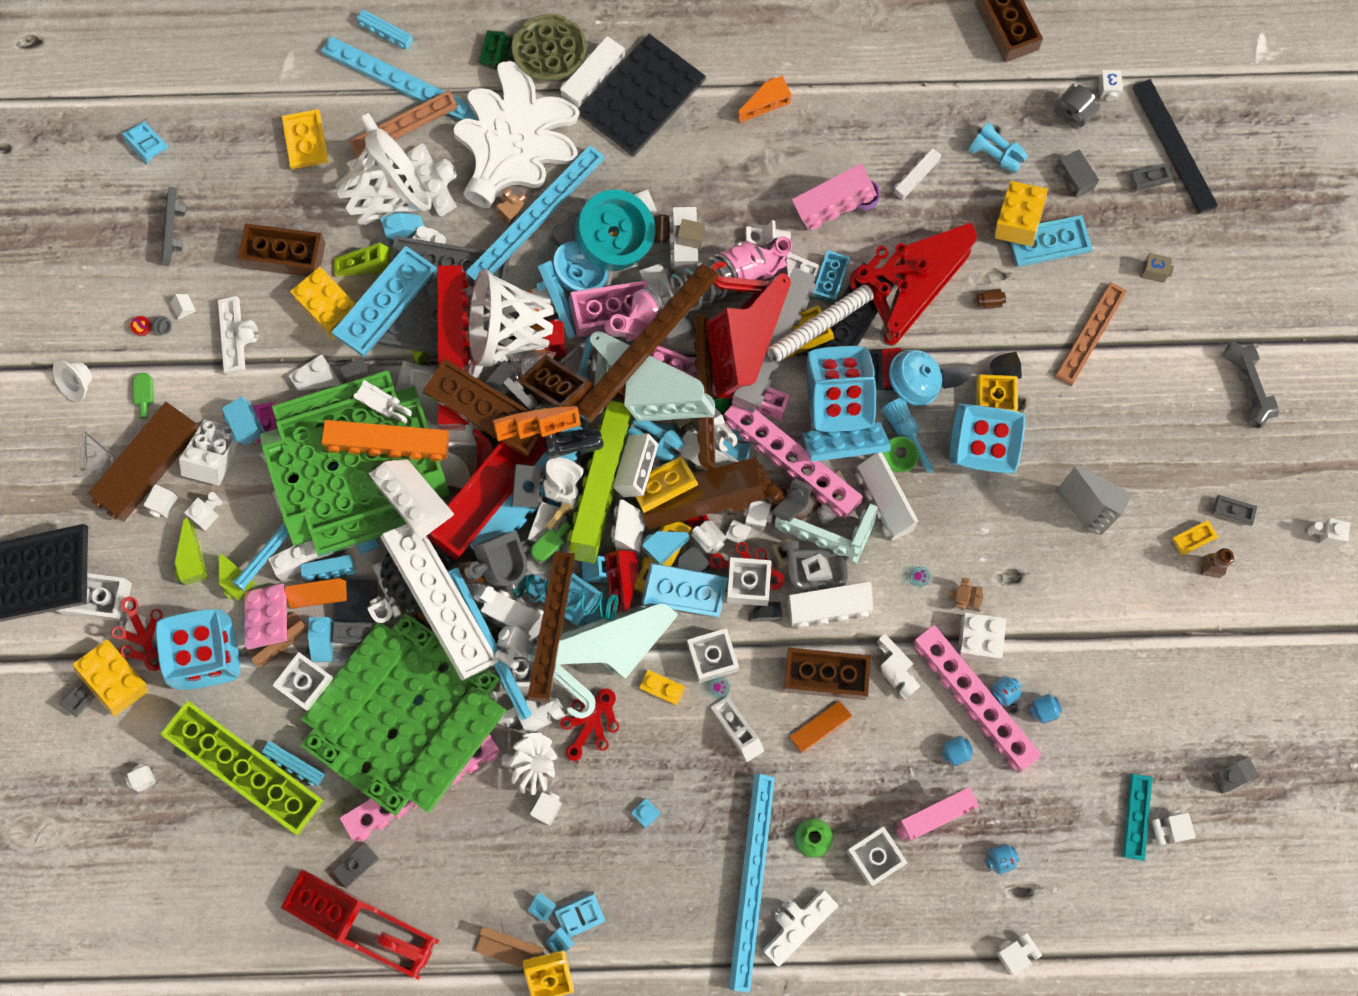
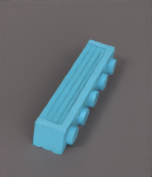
(384, 29)
(293, 764)

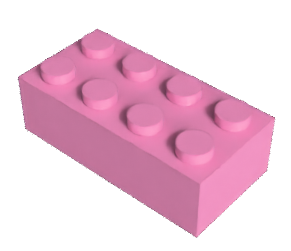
(834, 197)
(594, 307)

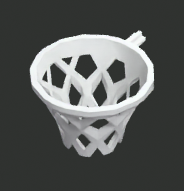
(377, 144)
(484, 343)

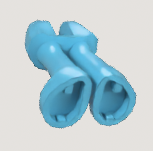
(1007, 160)
(666, 438)

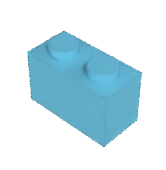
(243, 421)

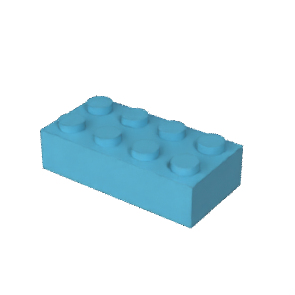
(831, 277)
(328, 568)

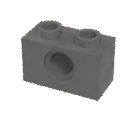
(524, 474)

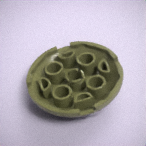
(554, 34)

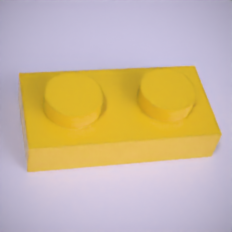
(1194, 538)
(662, 687)

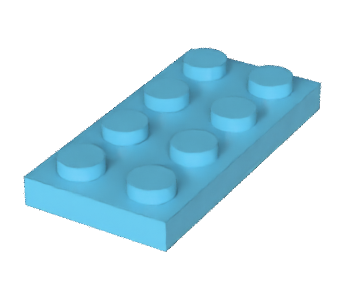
(1054, 241)
(845, 443)
(685, 589)
(577, 615)

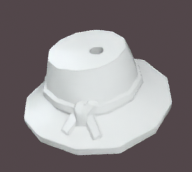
(72, 379)

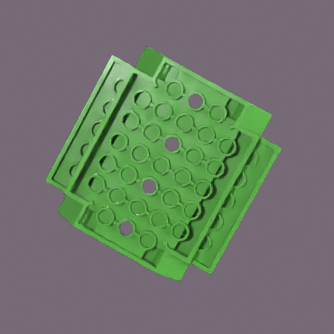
(341, 504)
(378, 695)

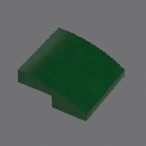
(496, 49)

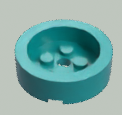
(629, 218)

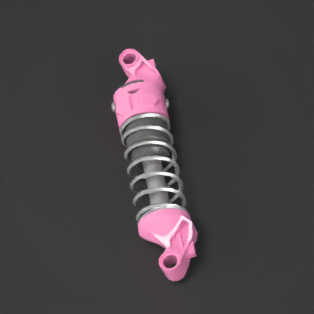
(742, 261)

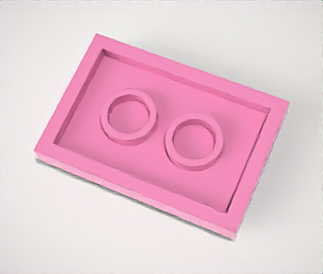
(265, 616)

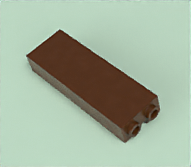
(143, 462)
(716, 491)

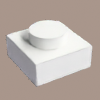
(738, 532)

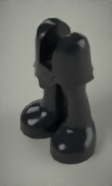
(579, 440)

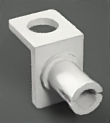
(766, 235)

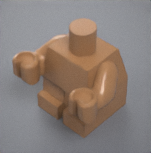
(509, 206)
(968, 596)

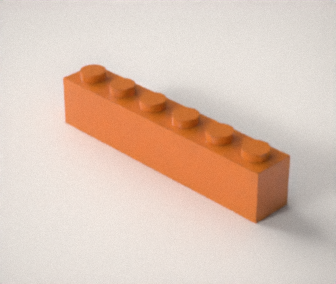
(386, 440)

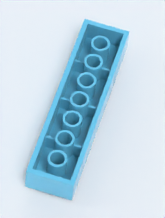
(511, 518)

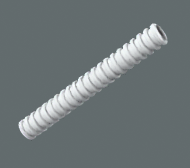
(820, 323)

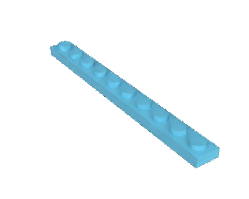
(391, 76)
(537, 213)
(751, 883)

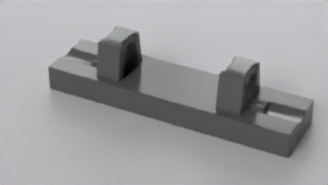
(172, 209)

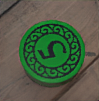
(722, 404)

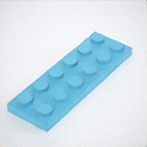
(384, 301)

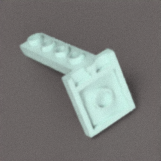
(826, 539)

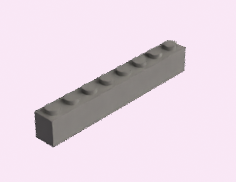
(796, 300)

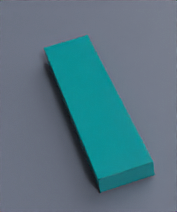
(1137, 817)

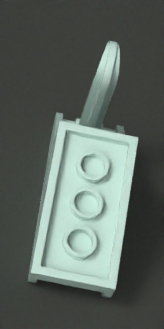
(655, 388)
(613, 643)

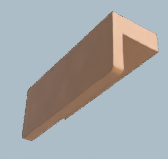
(295, 629)
(506, 948)

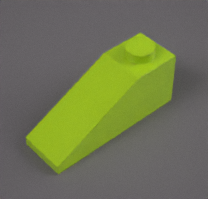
(363, 261)
(189, 558)

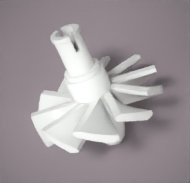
(532, 759)

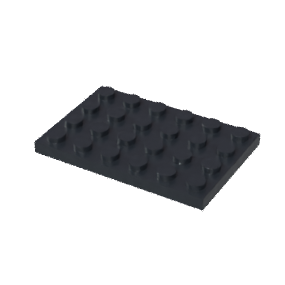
(641, 94)
(43, 572)

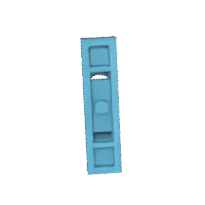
(557, 295)

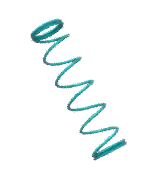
(524, 588)

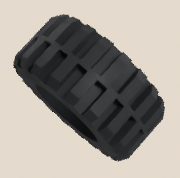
(396, 584)

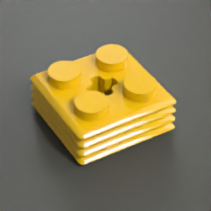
(1004, 386)
(548, 975)

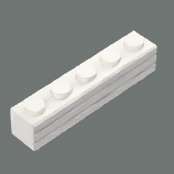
(916, 173)
(482, 593)

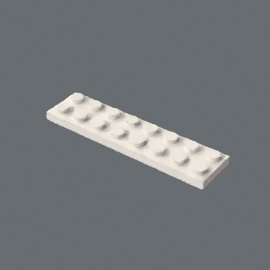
(440, 601)

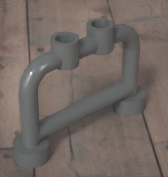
(793, 552)

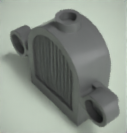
(500, 560)

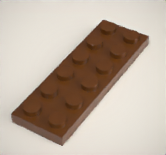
(475, 402)

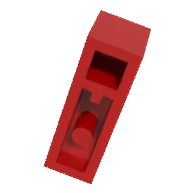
(621, 576)

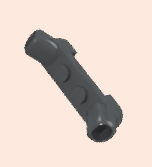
(1263, 406)

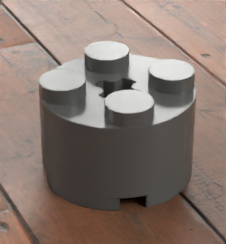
(1076, 106)

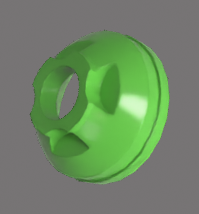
(902, 464)
(805, 846)

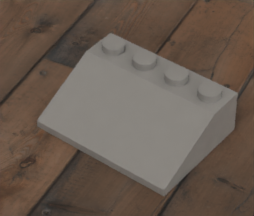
(1093, 499)

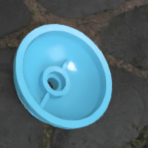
(570, 262)
(915, 377)

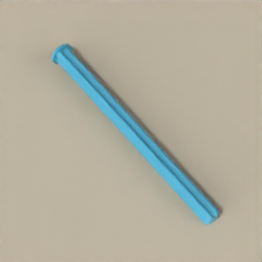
(265, 553)
(502, 669)

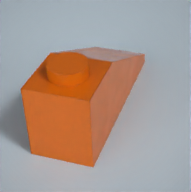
(769, 97)

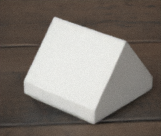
(182, 305)

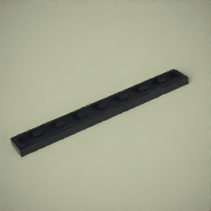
(1175, 146)

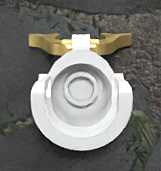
(561, 486)

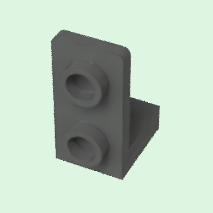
(795, 502)

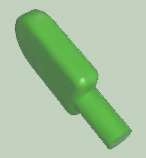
(143, 393)
(549, 543)

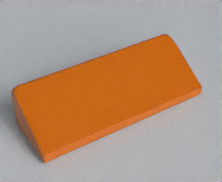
(316, 593)
(820, 727)

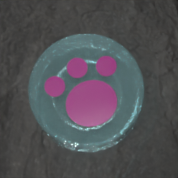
(920, 576)
(719, 687)

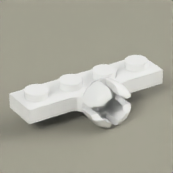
(434, 178)
(234, 334)
(798, 925)

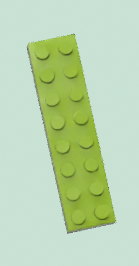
(598, 485)
(243, 767)

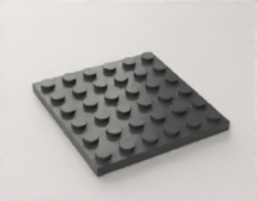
(418, 323)

